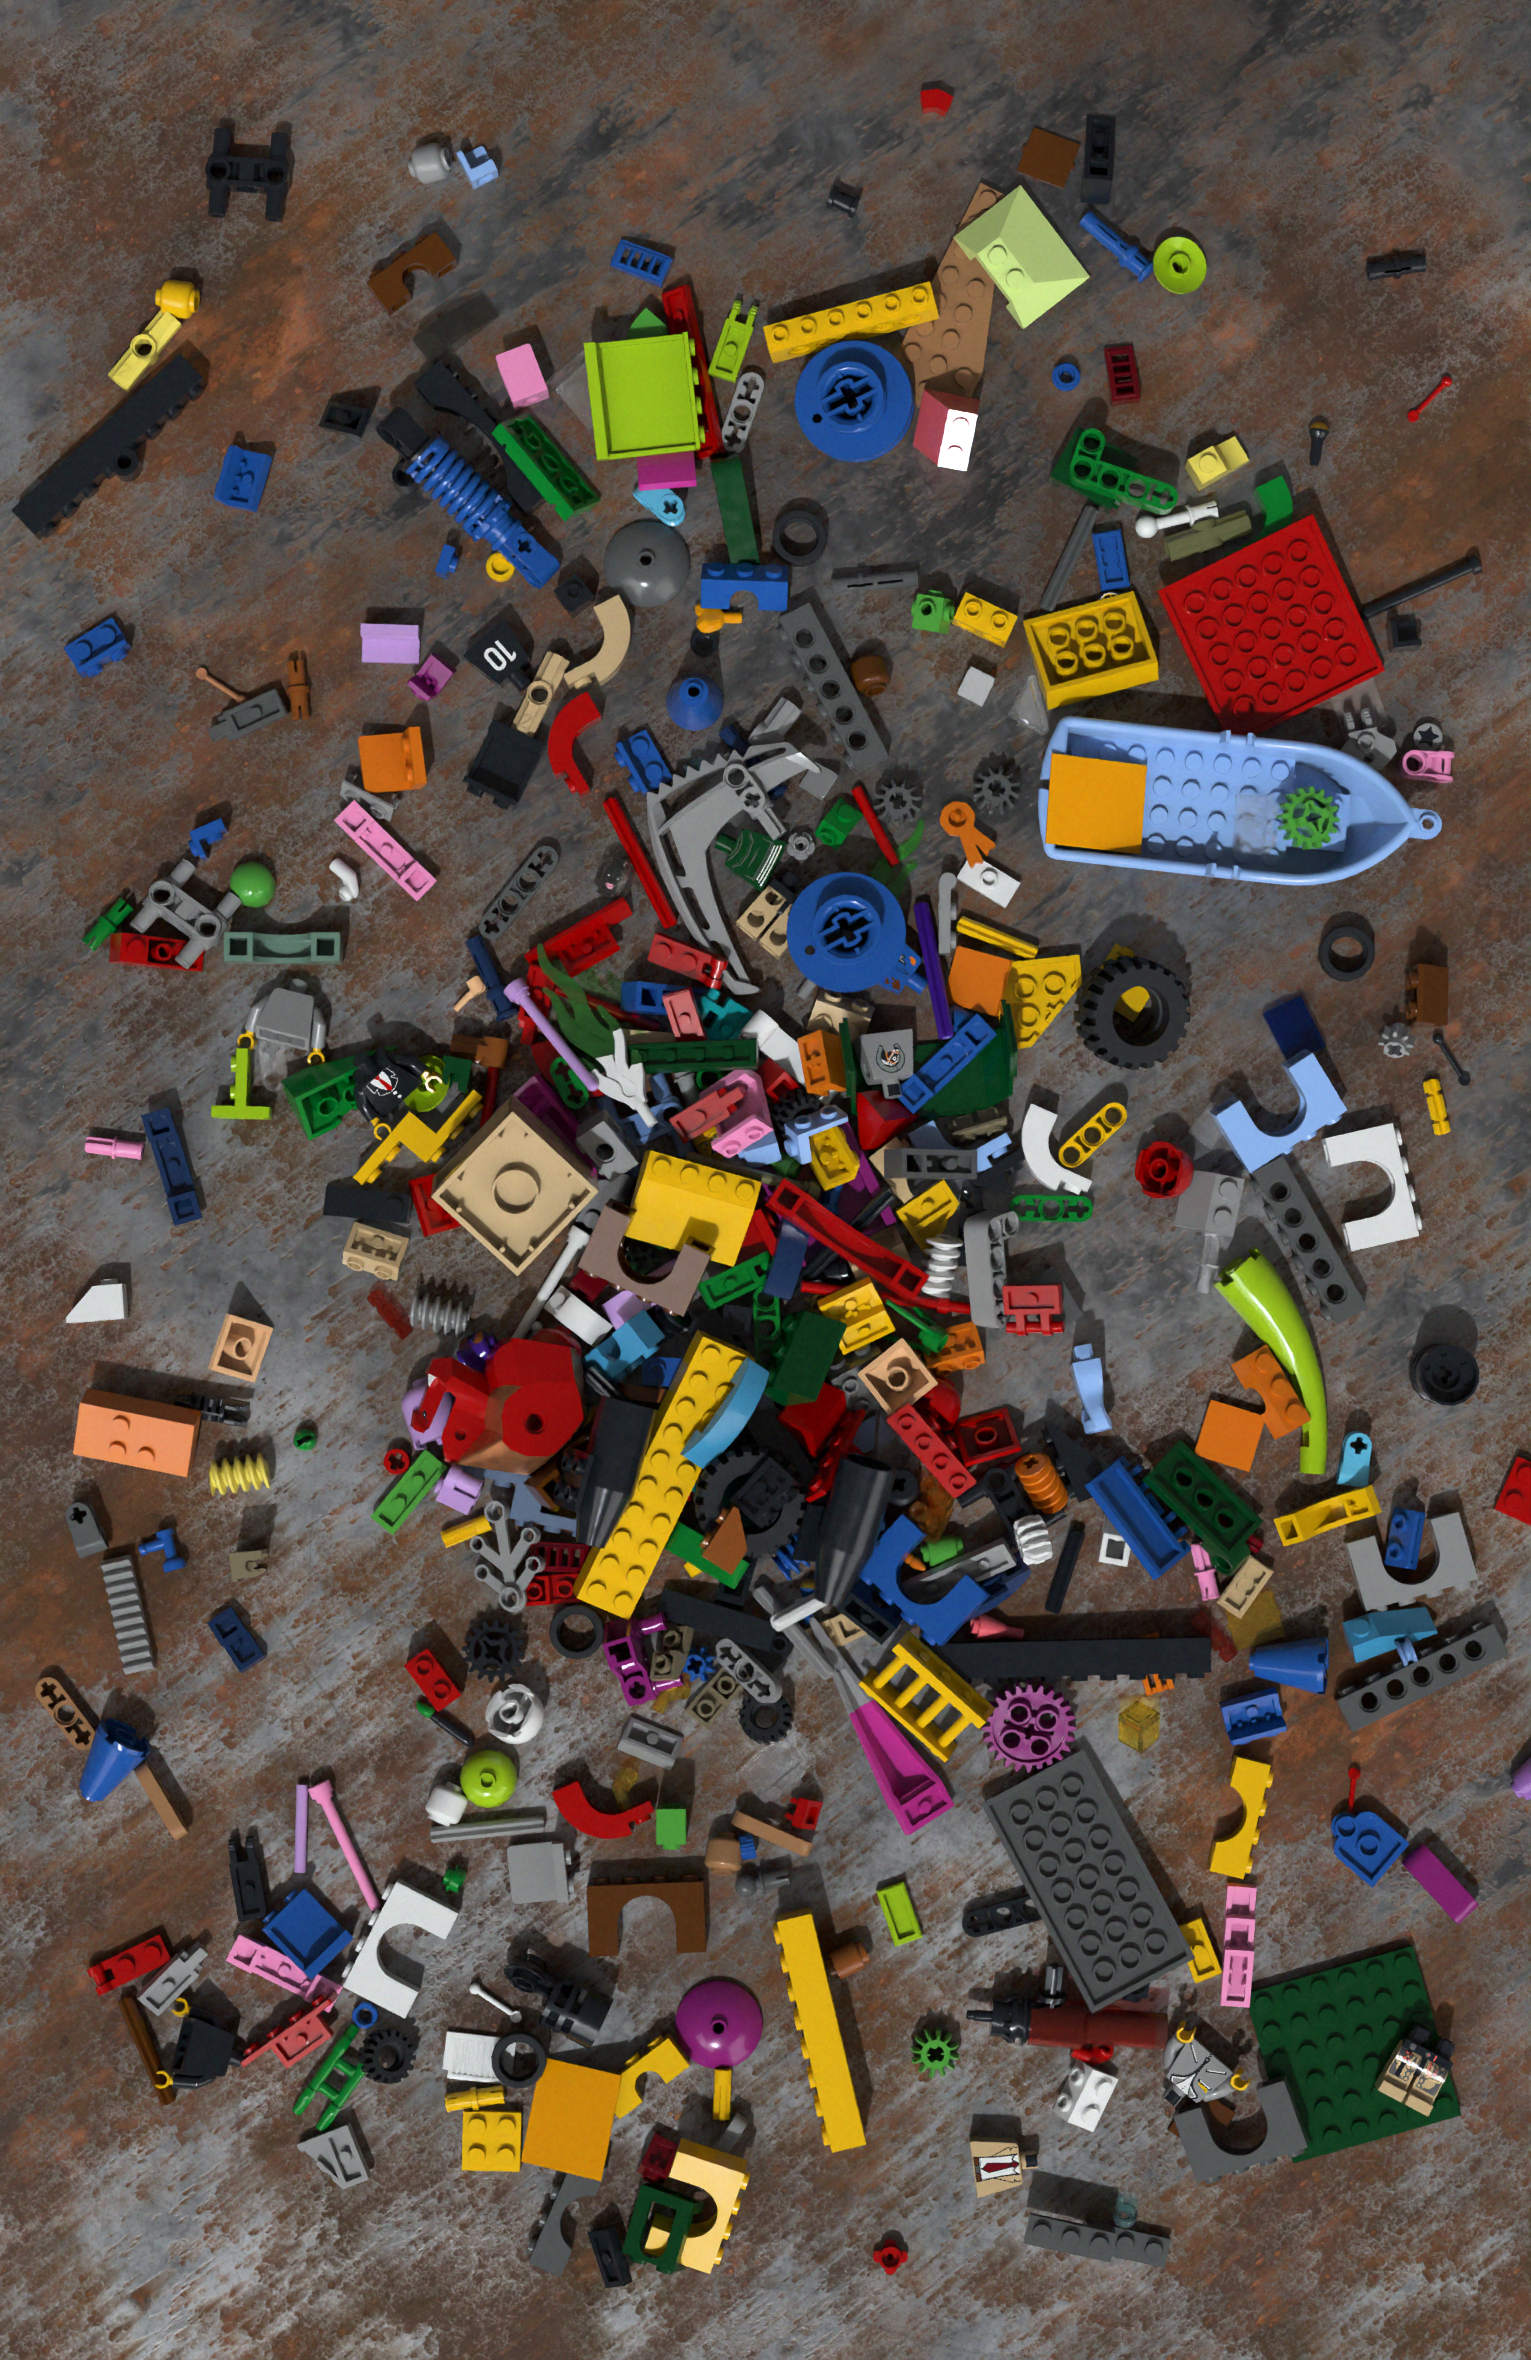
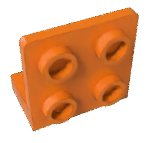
(392, 761)

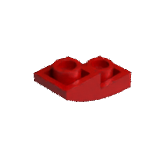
(551, 1589)

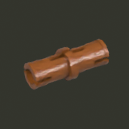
(298, 690)

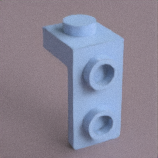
(803, 1126)

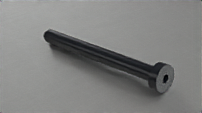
(1472, 565)

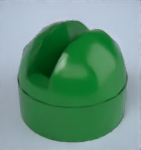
(308, 1445)

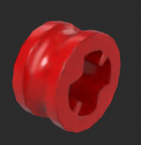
(406, 1459)

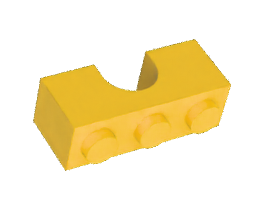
(662, 2057)

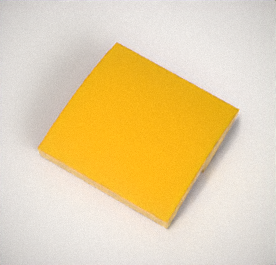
(861, 1311)

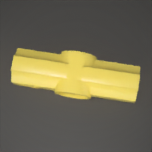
(132, 364)

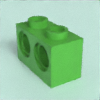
(671, 1825)

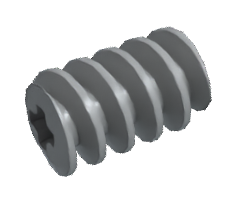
(439, 1315)

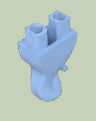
(1089, 1385)

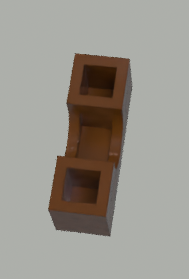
(428, 256)

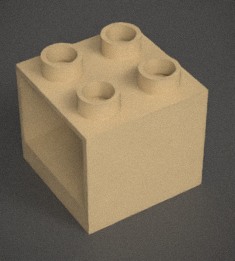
(515, 1185)

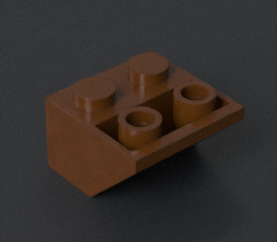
(1427, 996)

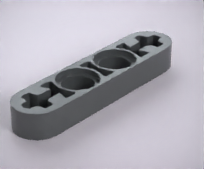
(515, 890)

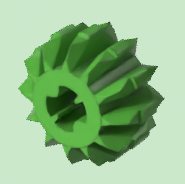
(935, 2062)

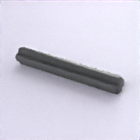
(1069, 558)

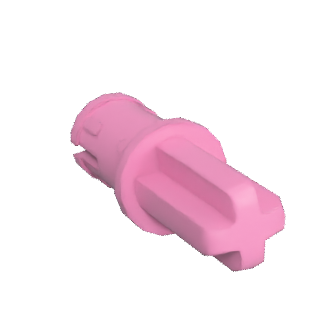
(114, 1147)
(1204, 1572)

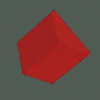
(816, 1421)
(986, 1437)

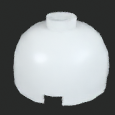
(515, 1714)

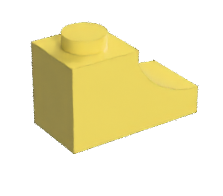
(1216, 462)

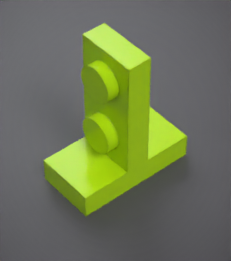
(241, 1092)

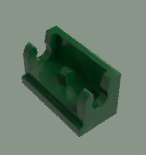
(457, 1069)

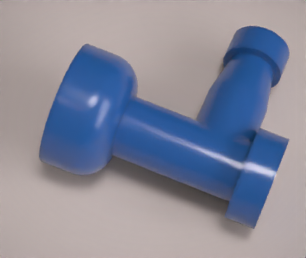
(164, 1541)

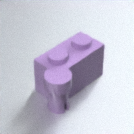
(459, 1490)

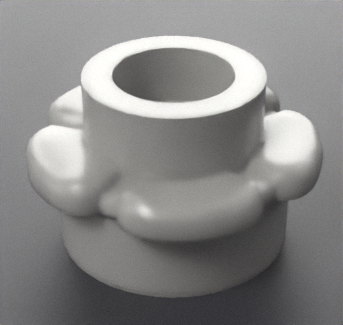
(800, 853)

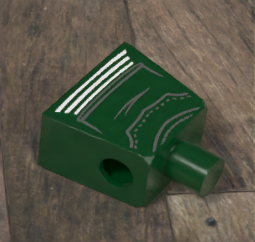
(751, 857)

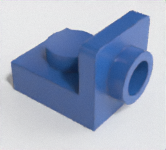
(211, 833)

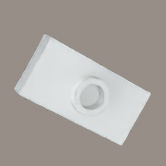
(989, 882)

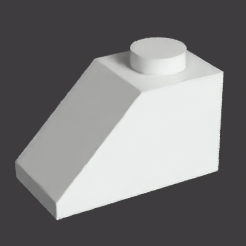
(101, 1303)

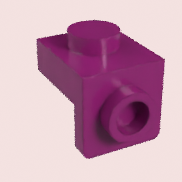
(431, 678)

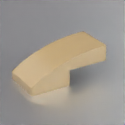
(839, 1630)

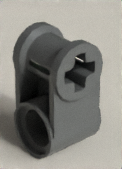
(87, 1535)

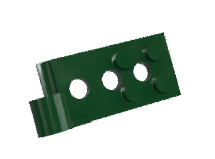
(1223, 1544)

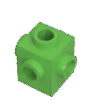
(932, 612)

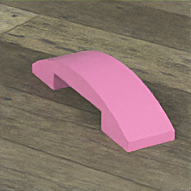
(385, 850)
(278, 1968)

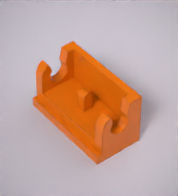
(821, 1062)

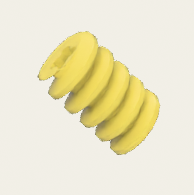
(239, 1474)

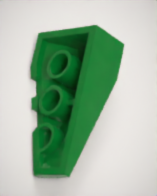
(323, 1094)

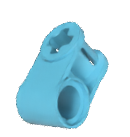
(658, 501)
(1354, 1466)

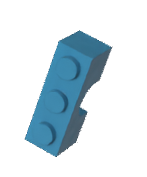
(625, 1347)

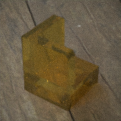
(1138, 1726)

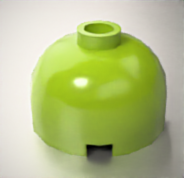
(488, 1778)

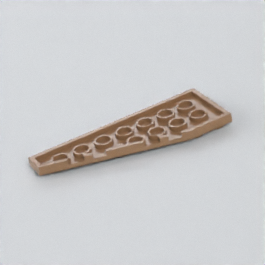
(951, 351)

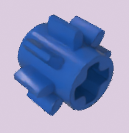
(701, 1671)

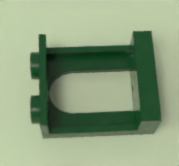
(686, 2208)

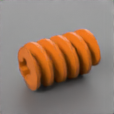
(1041, 1482)

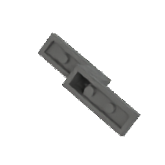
(1096, 2240)

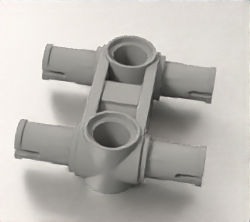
(185, 913)

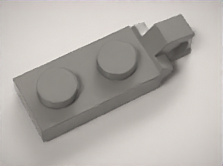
(172, 1979)

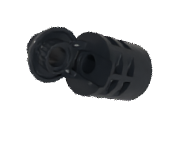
(562, 1996)

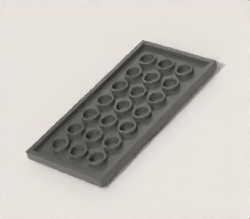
(1087, 1881)

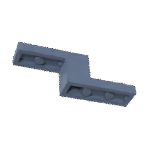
(524, 1505)

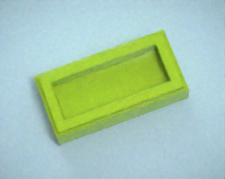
(899, 1913)

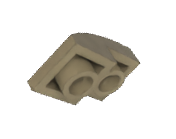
(674, 1651)
(713, 1698)

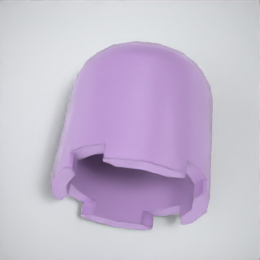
(411, 1402)

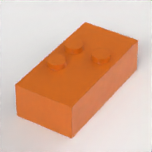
(137, 1432)

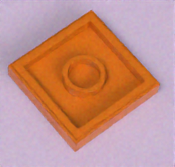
(978, 980)
(1229, 1435)

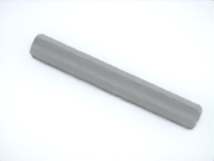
(796, 1634)
(487, 1829)

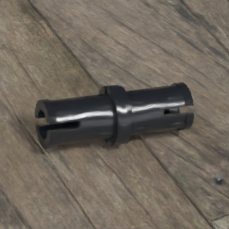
(1395, 267)

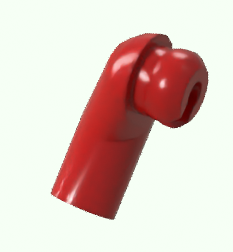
(1091, 2055)

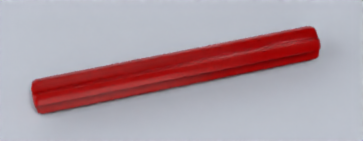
(640, 863)

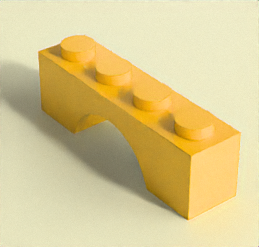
(1232, 1853)

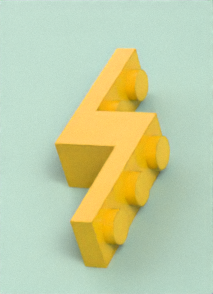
(419, 1139)

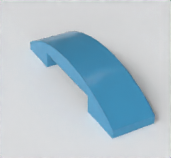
(730, 1417)

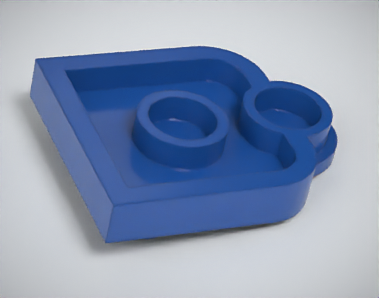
(1366, 1844)

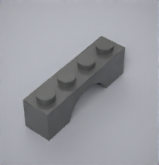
(552, 2246)

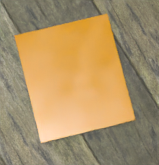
(1095, 804)
(571, 2119)

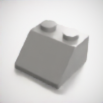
(1210, 1203)

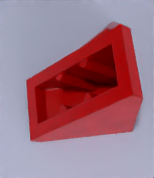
(880, 1119)

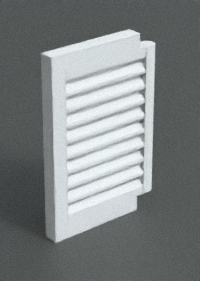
(469, 2057)

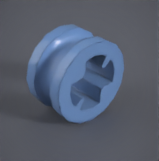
(1406, 1651)

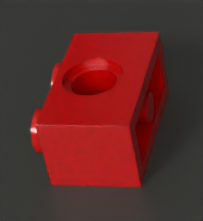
(433, 1679)

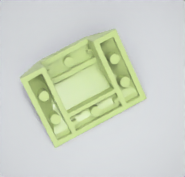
(1022, 256)

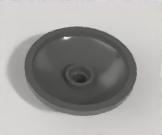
(649, 584)

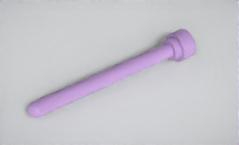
(518, 992)

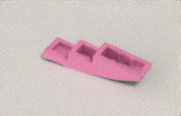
(1238, 1945)

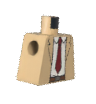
(998, 2163)

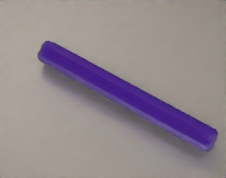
(933, 971)

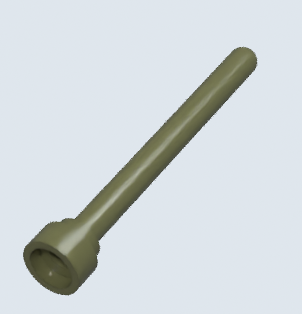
(809, 1186)

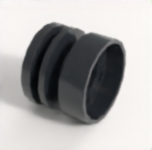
(1450, 1389)

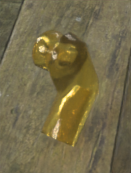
(673, 1694)
(622, 1785)

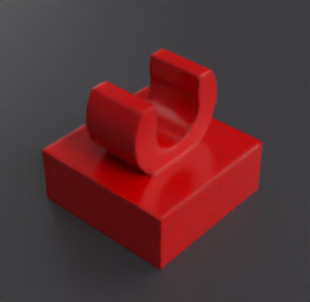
(806, 1813)

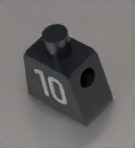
(500, 658)

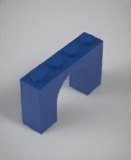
(936, 1620)

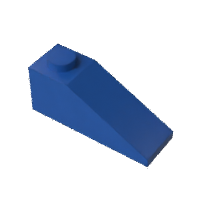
(647, 997)

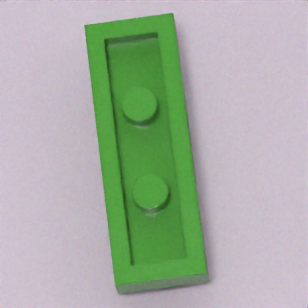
(409, 1492)

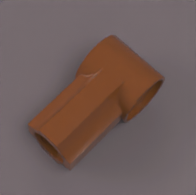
(485, 1050)

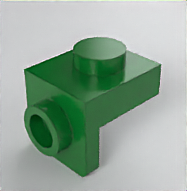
(838, 824)

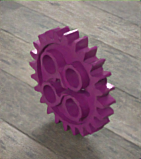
(1037, 1702)

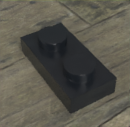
(610, 2256)

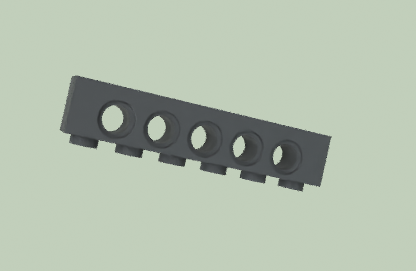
(805, 621)
(1350, 1301)
(1489, 1651)

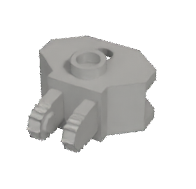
(1367, 741)

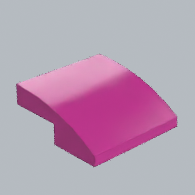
(666, 471)

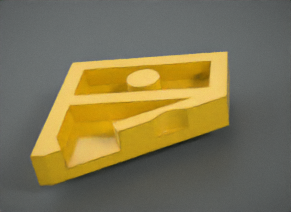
(928, 1213)

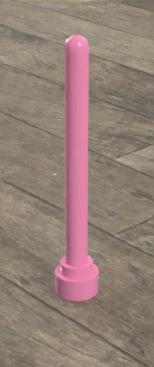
(322, 1794)

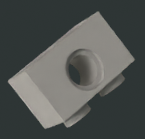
(604, 1130)

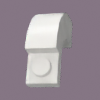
(1034, 1145)

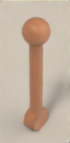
(202, 674)

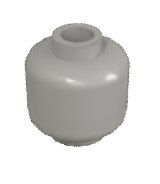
(430, 163)

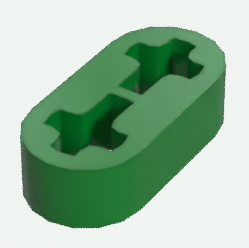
(562, 1085)

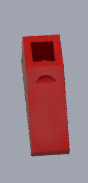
(149, 952)

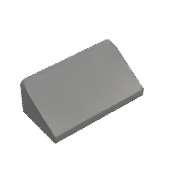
(650, 1743)

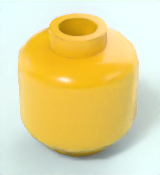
(178, 298)

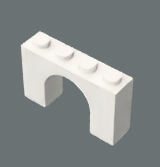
(1380, 1147)
(368, 1974)

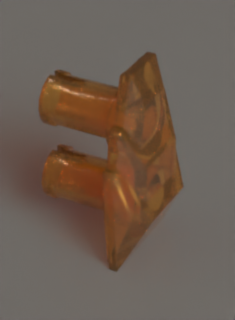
(932, 1509)

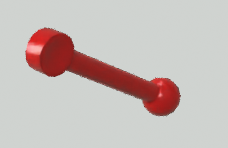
(1413, 416)
(1354, 1774)

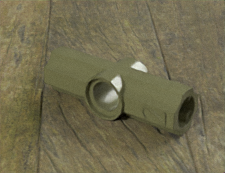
(1207, 536)

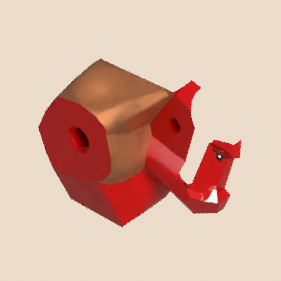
(512, 1412)

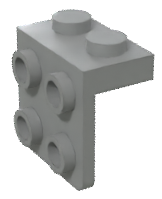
(540, 1872)

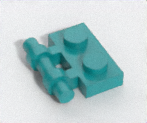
(729, 1017)

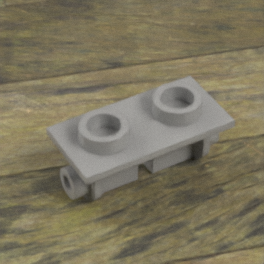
(378, 804)

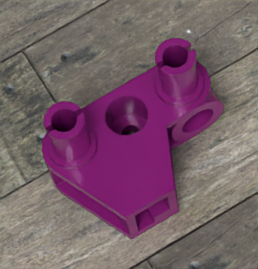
(637, 1666)

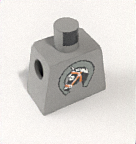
(886, 1059)

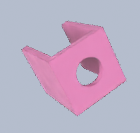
(522, 376)

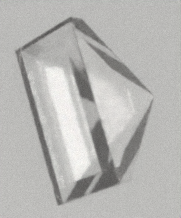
(1029, 708)

